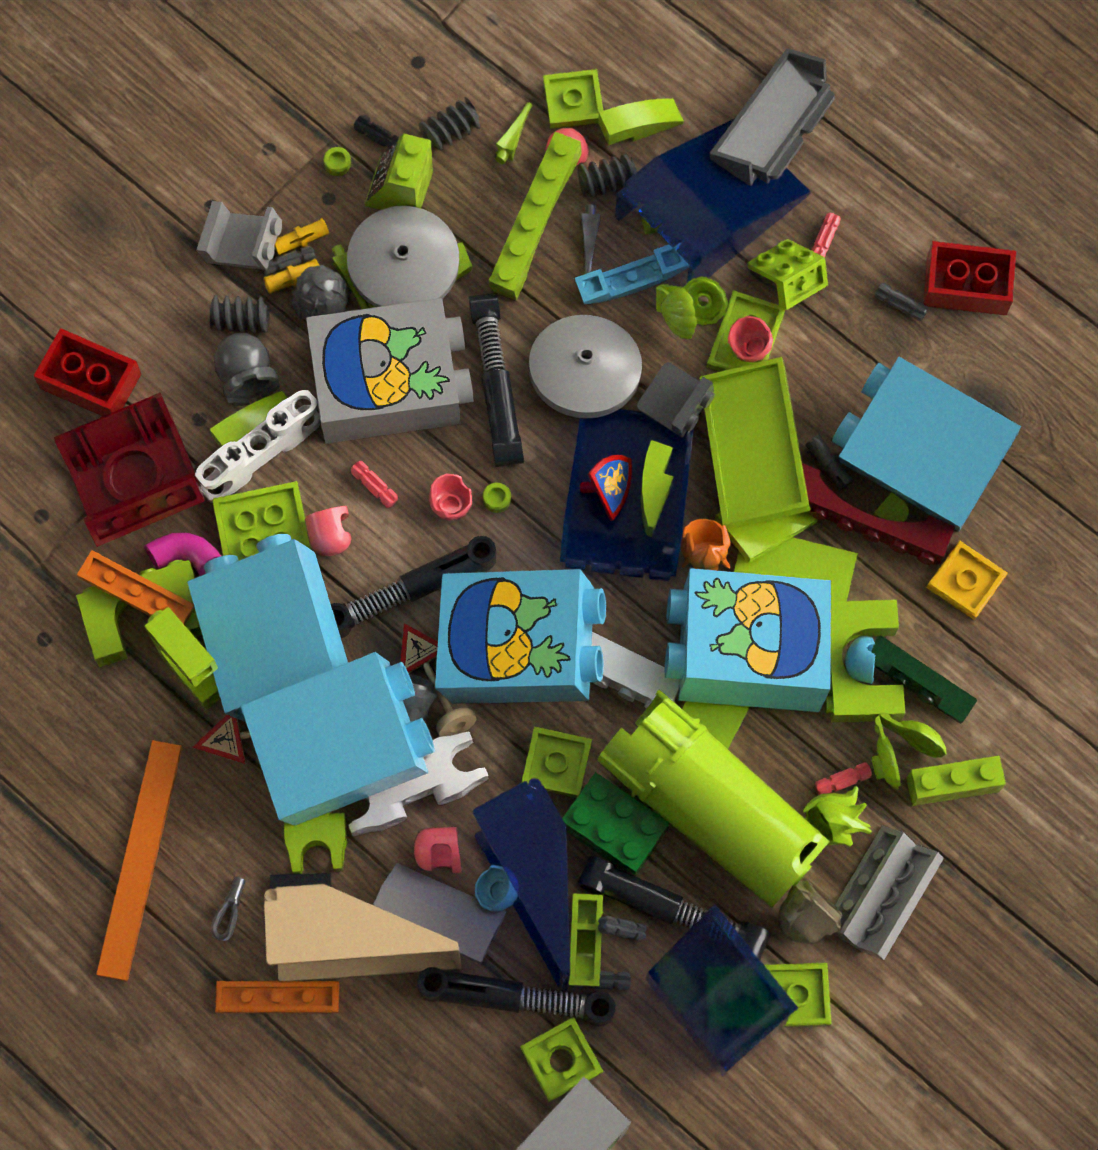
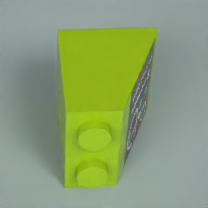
(402, 174)

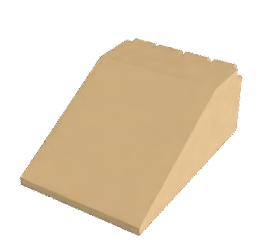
(332, 935)

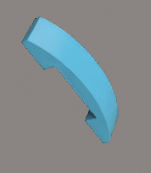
(631, 277)

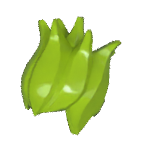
(837, 816)

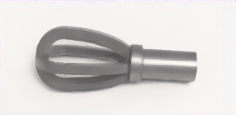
(233, 901)

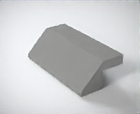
(885, 891)
(440, 910)

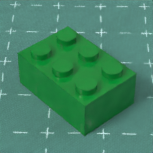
(615, 824)

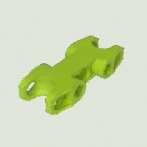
(325, 831)

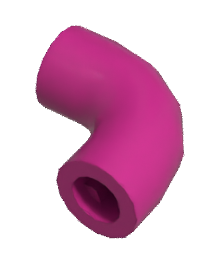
(181, 547)

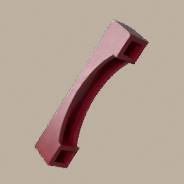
(923, 539)

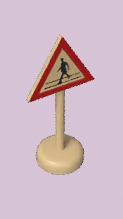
(418, 652)
(225, 740)

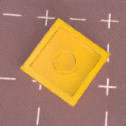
(966, 580)

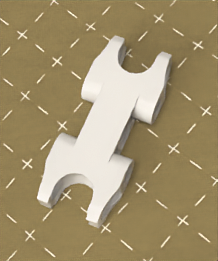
(279, 432)
(442, 781)

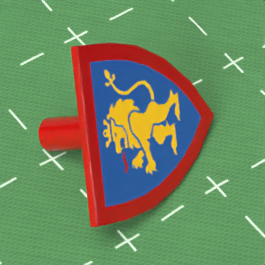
(611, 482)

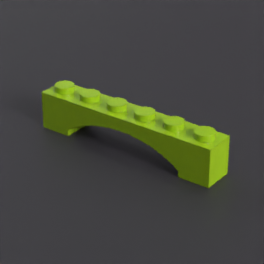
(532, 218)

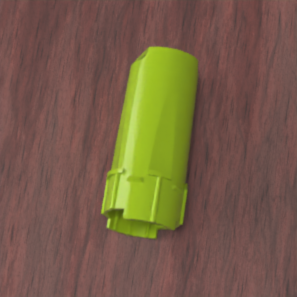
(713, 799)

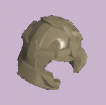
(807, 916)

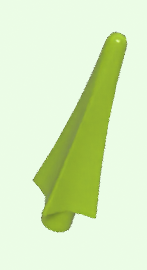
(509, 141)
(340, 264)

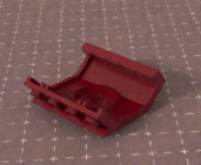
(130, 469)

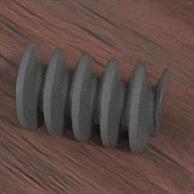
(450, 123)
(605, 174)
(238, 313)

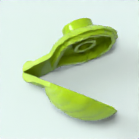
(685, 309)
(915, 733)

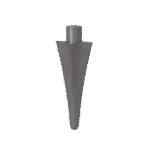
(589, 224)

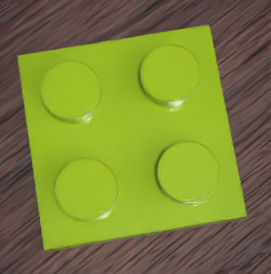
(573, 98)
(557, 761)

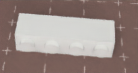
(633, 674)

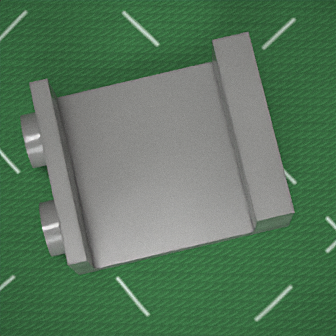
(239, 238)

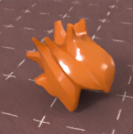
(705, 544)

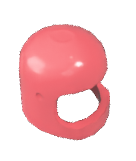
(326, 531)
(437, 849)

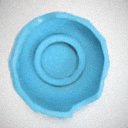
(860, 659)
(495, 890)

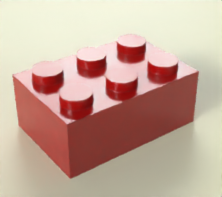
(969, 278)
(87, 374)

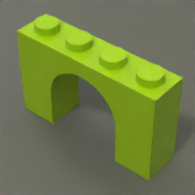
(102, 611)
(184, 656)
(847, 697)

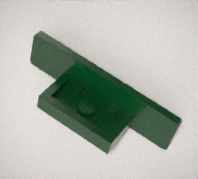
(922, 680)

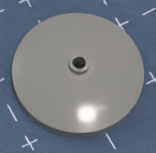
(393, 279)
(585, 366)

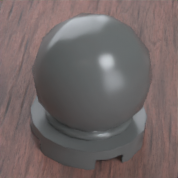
(244, 368)

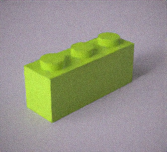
(955, 780)

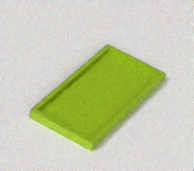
(755, 445)

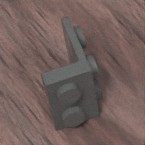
(676, 399)

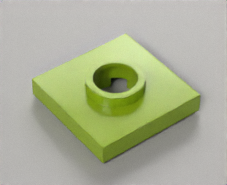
(565, 1037)

